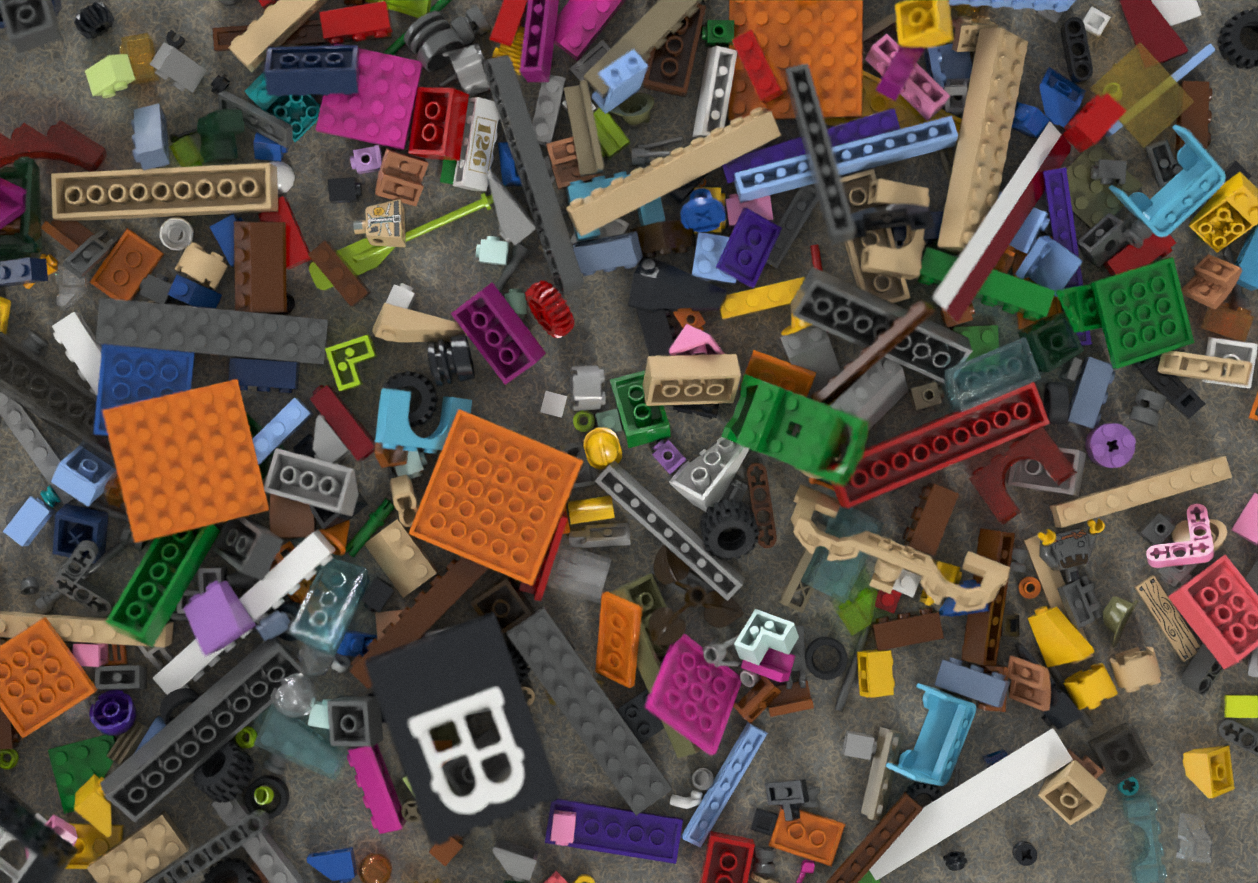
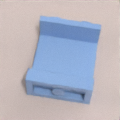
(624, 80)
(1030, 229)

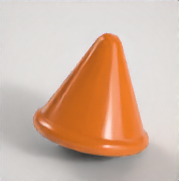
(337, 537)

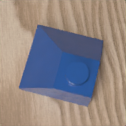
(1060, 97)

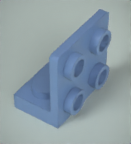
(946, 63)
(1049, 264)

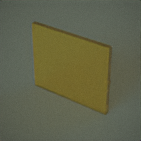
(1145, 93)

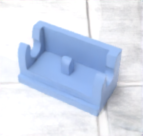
(29, 521)

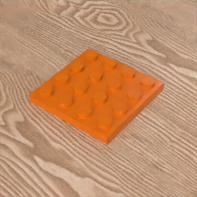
(39, 678)

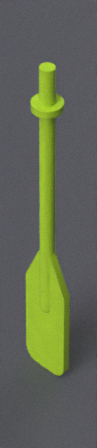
(364, 257)

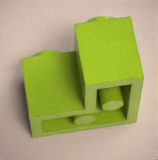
(344, 360)

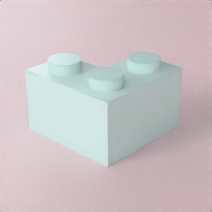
(762, 633)

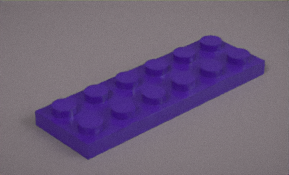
(621, 831)

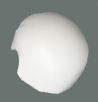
(285, 176)
(171, 230)

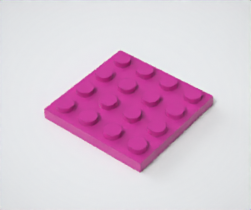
(382, 106)
(694, 694)

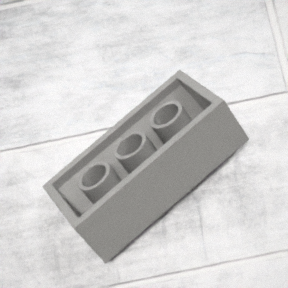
(872, 394)
(312, 482)

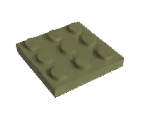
(1090, 198)

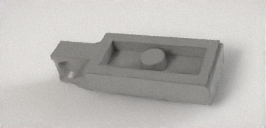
(601, 535)

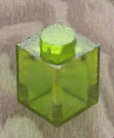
(187, 152)

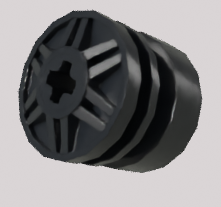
(451, 360)

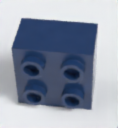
(76, 525)

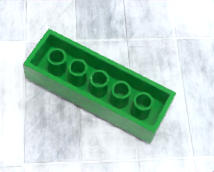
(999, 288)
(160, 583)

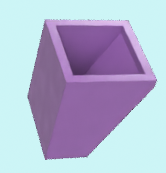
(217, 617)

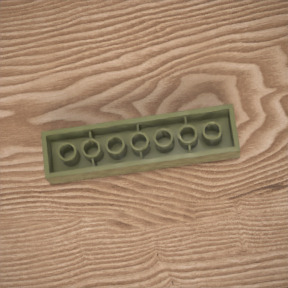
(645, 593)

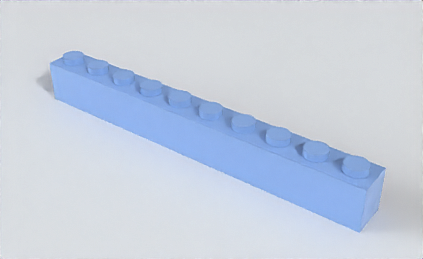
(849, 158)

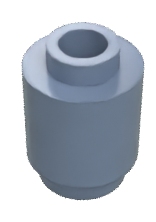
(272, 625)

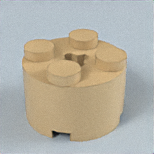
(201, 266)
(1136, 668)

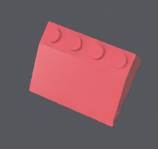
(1221, 611)

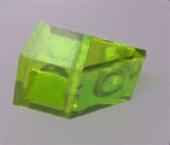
(859, 612)

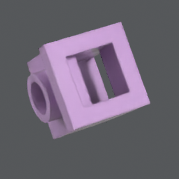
(374, 163)

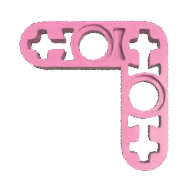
(1195, 544)

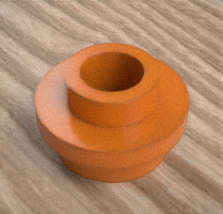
(1023, 584)

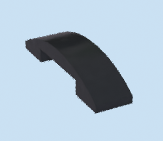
(890, 216)
(1177, 394)

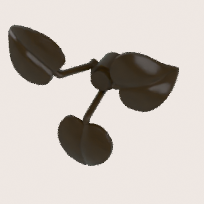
(665, 625)

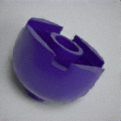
(113, 713)

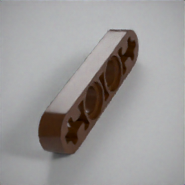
(765, 504)

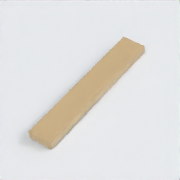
(1049, 580)

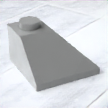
(327, 443)
(515, 859)

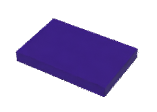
(748, 248)

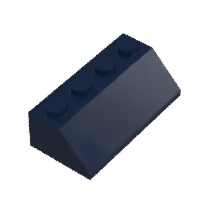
(312, 70)

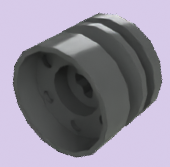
(430, 38)

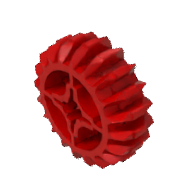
(549, 309)

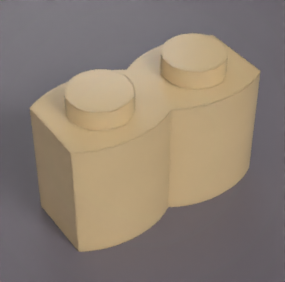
(404, 499)

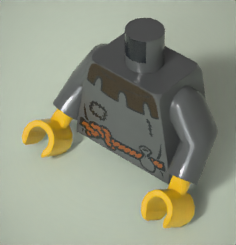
(1069, 548)

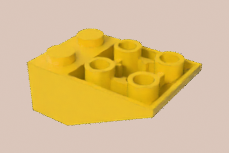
(1227, 213)

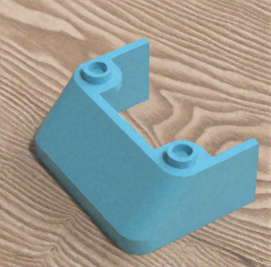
(1182, 194)
(939, 738)

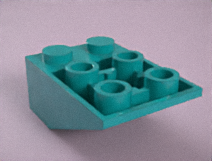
(295, 110)

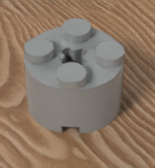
(586, 387)

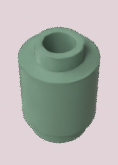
(517, 301)

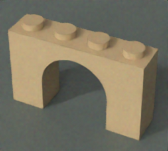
(906, 260)

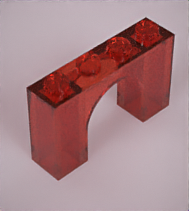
(991, 479)

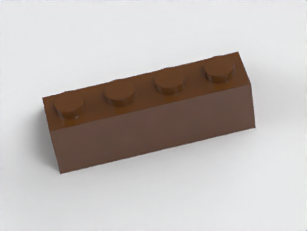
(260, 266)

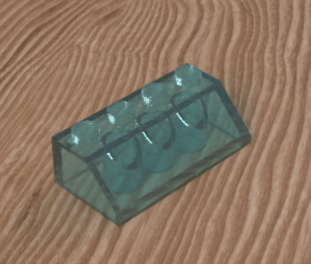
(990, 375)
(839, 576)
(330, 605)

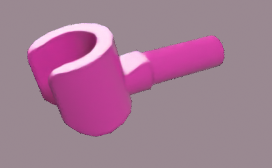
(806, 867)

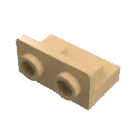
(968, 31)

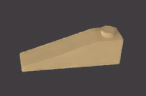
(407, 325)

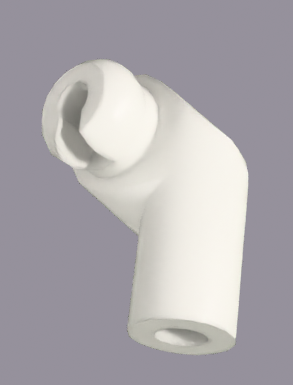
(687, 802)

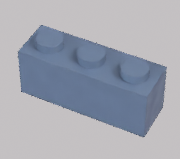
(150, 137)
(608, 253)
(1090, 392)
(972, 682)

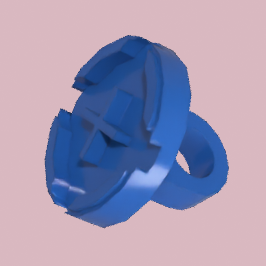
(702, 213)

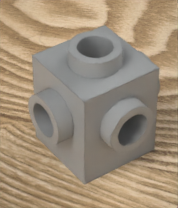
(1176, 574)

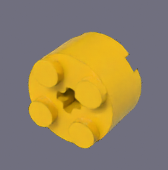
(1090, 687)

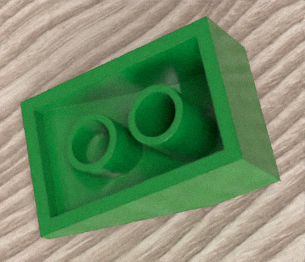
(639, 422)

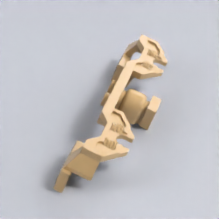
(894, 556)

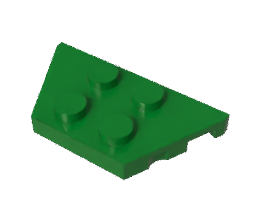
(1080, 307)

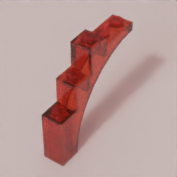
(61, 144)

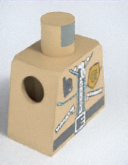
(384, 224)

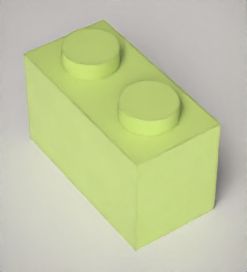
(110, 75)

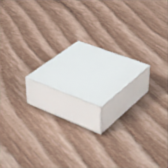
(1095, 21)
(553, 404)

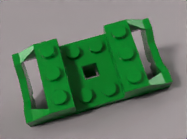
(766, 424)

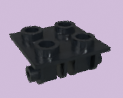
(640, 719)

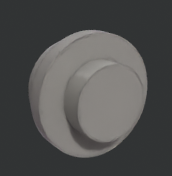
(702, 778)

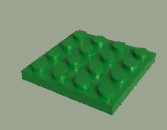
(1142, 312)

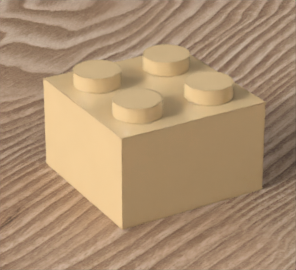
(1072, 792)

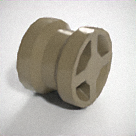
(410, 813)

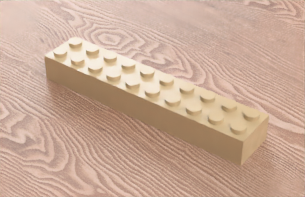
(983, 136)
(165, 192)

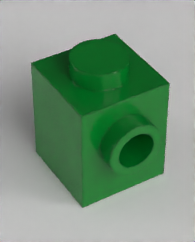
(718, 33)

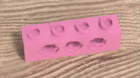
(919, 88)

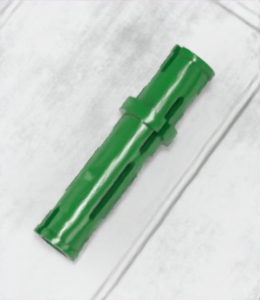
(376, 519)

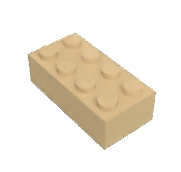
(691, 379)
(141, 853)

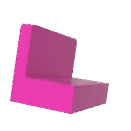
(773, 665)

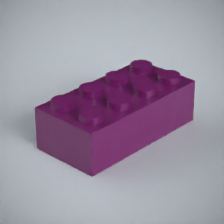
(498, 333)

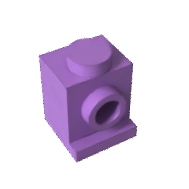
(671, 464)

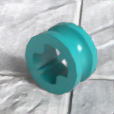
(50, 496)
(1135, 787)

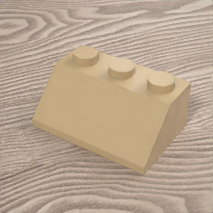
(401, 558)

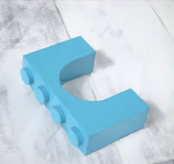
(648, 213)
(394, 426)

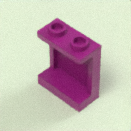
(11, 202)

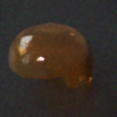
(113, 492)
(374, 869)

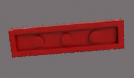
(545, 569)

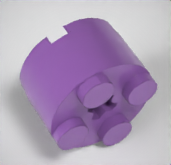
(1121, 439)

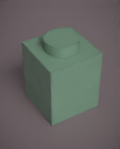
(609, 419)

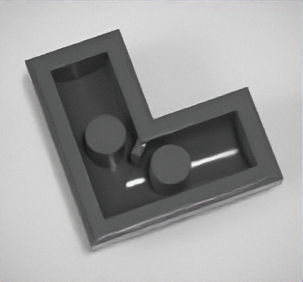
(1162, 162)

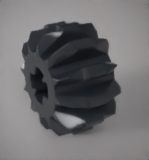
(94, 20)

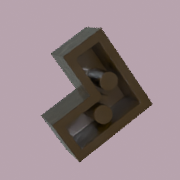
(664, 238)

